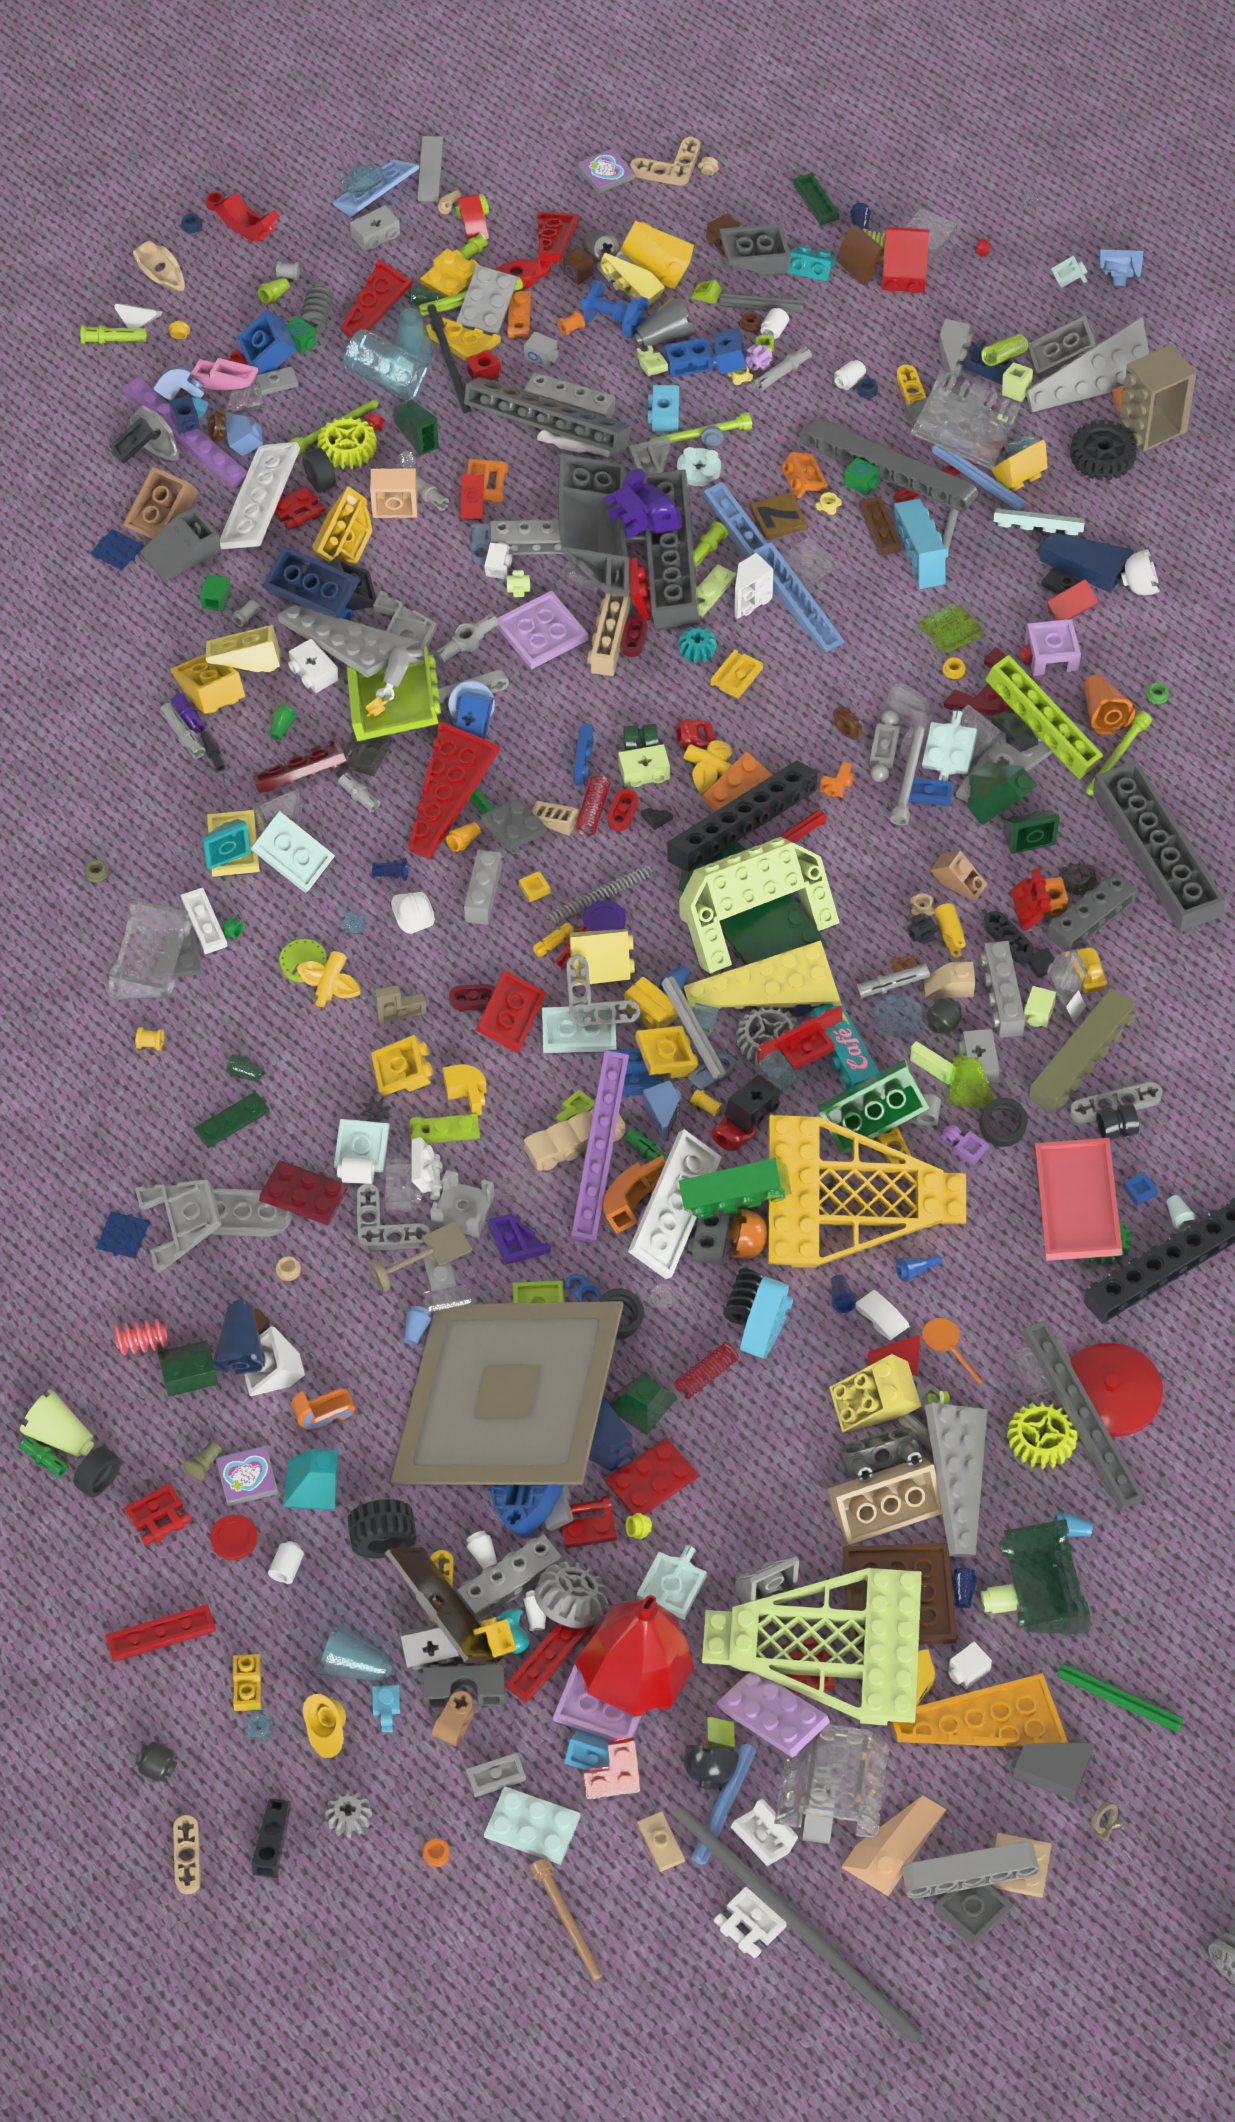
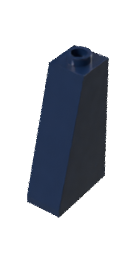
(1086, 559)

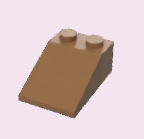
(159, 503)

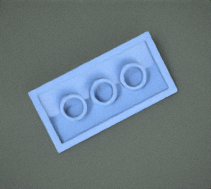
(393, 173)

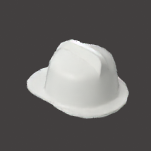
(413, 911)

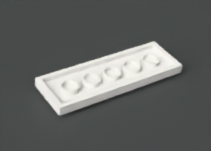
(259, 495)
(665, 1222)

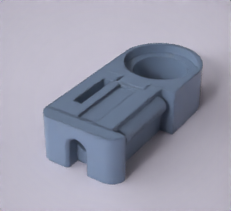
(480, 541)
(702, 1078)

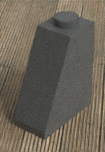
(1053, 1766)

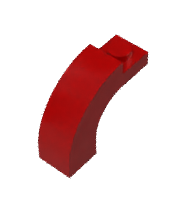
(244, 220)

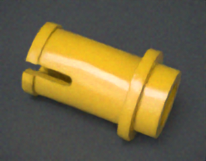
(706, 1102)

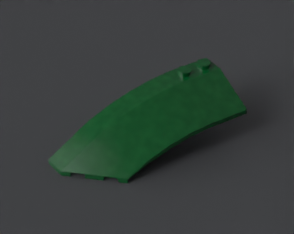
(765, 928)

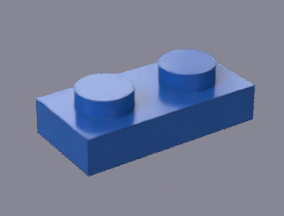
(931, 792)

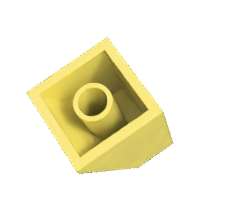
(606, 955)

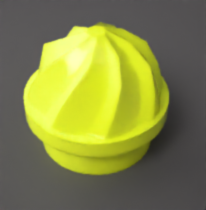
(638, 1526)

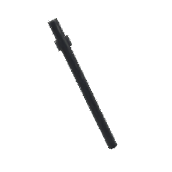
(437, 325)

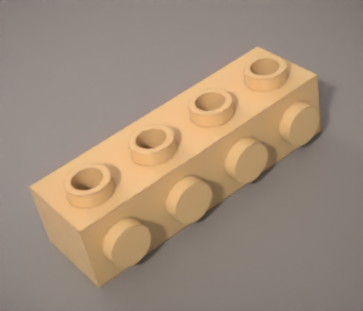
(609, 634)

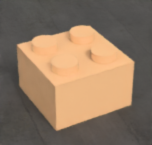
(394, 493)

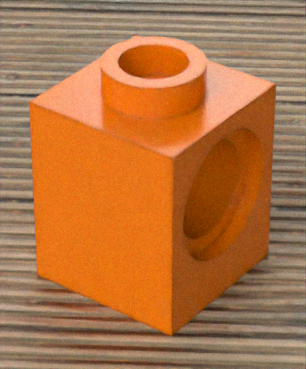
(1057, 892)

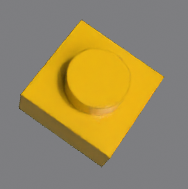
(534, 886)

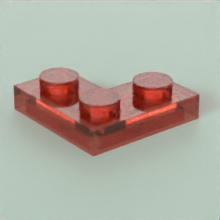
(617, 1778)

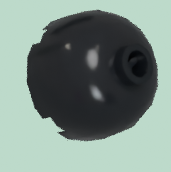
(709, 1765)

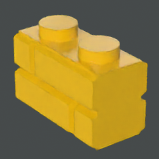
(654, 1004)

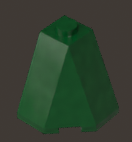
(997, 788)
(642, 1403)

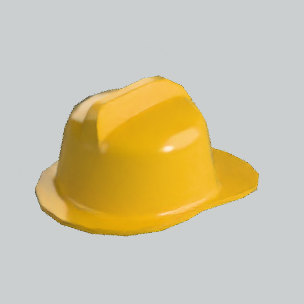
(324, 1724)

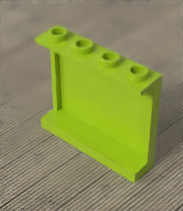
(411, 707)

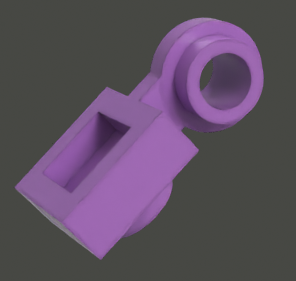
(968, 1147)

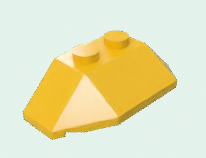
(345, 529)

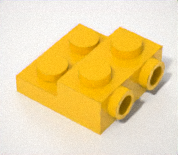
(450, 273)
(667, 1051)
(402, 1066)

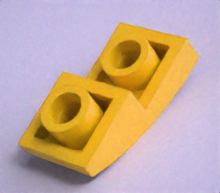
(247, 1682)

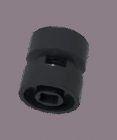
(1116, 1122)

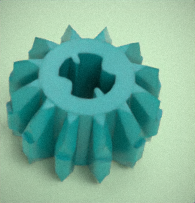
(697, 644)

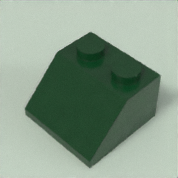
(1031, 831)
(187, 1368)

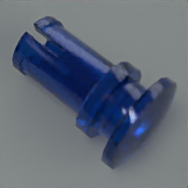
(391, 869)

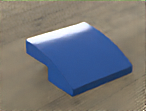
(636, 1075)

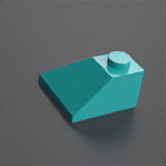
(226, 843)
(312, 1480)

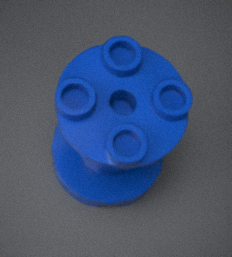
(626, 313)

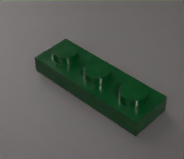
(231, 1120)

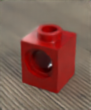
(483, 365)

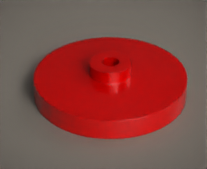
(233, 1537)

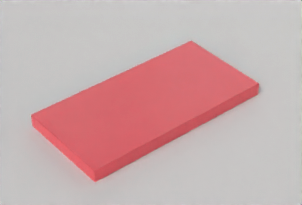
(1078, 1199)

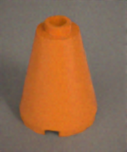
(1106, 706)

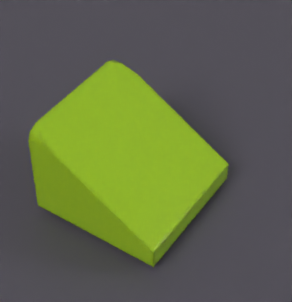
(707, 291)
(720, 1733)

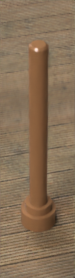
(543, 1872)

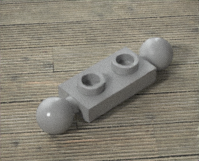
(884, 746)

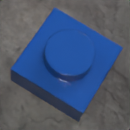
(1140, 1188)

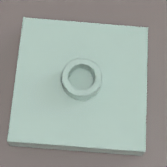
(362, 1141)

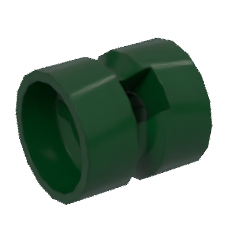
(648, 735)

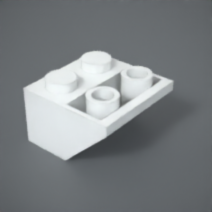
(753, 585)

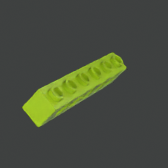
(1044, 717)

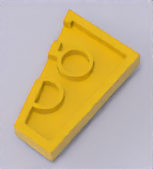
(465, 341)

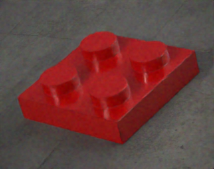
(640, 588)

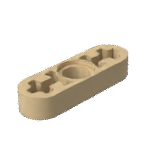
(179, 1847)

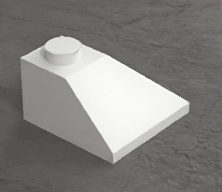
(281, 1368)

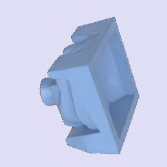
(1121, 264)

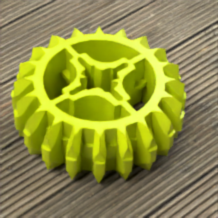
(347, 436)
(1024, 1425)

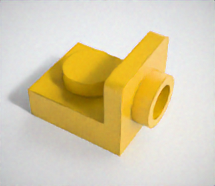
(499, 1636)

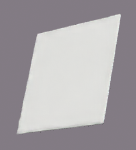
(1075, 1006)

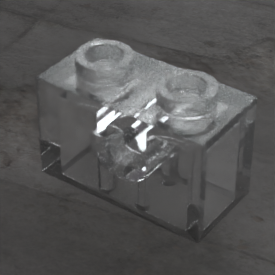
(397, 1196)

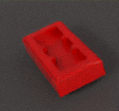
(472, 497)

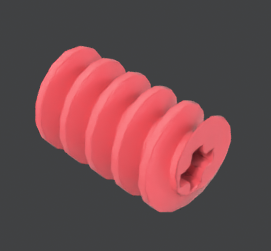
(141, 1336)

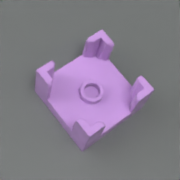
(1052, 644)

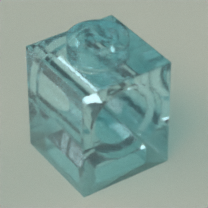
(777, 1070)

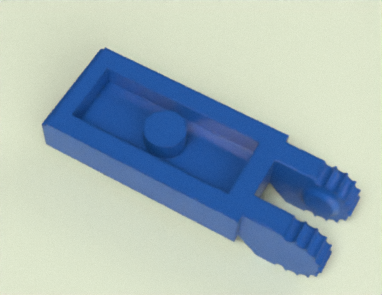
(583, 753)

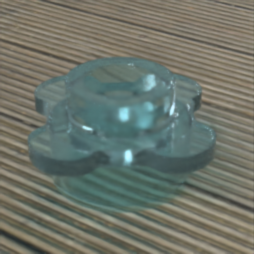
(353, 928)
(262, 1721)

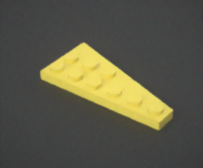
(779, 981)

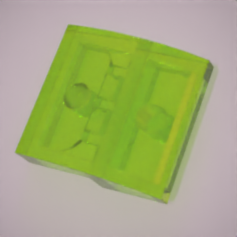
(950, 628)

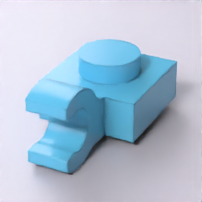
(385, 1703)

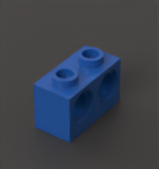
(688, 357)

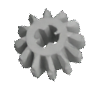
(357, 1819)

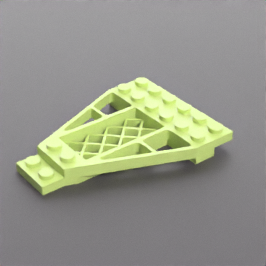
(888, 1638)

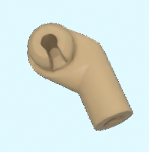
(446, 202)

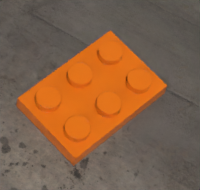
(736, 781)

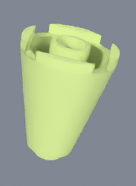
(57, 1426)

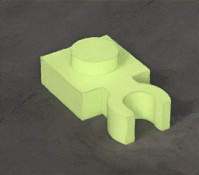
(652, 363)

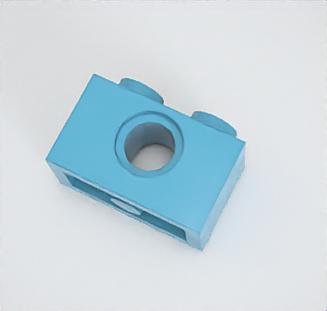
(665, 408)

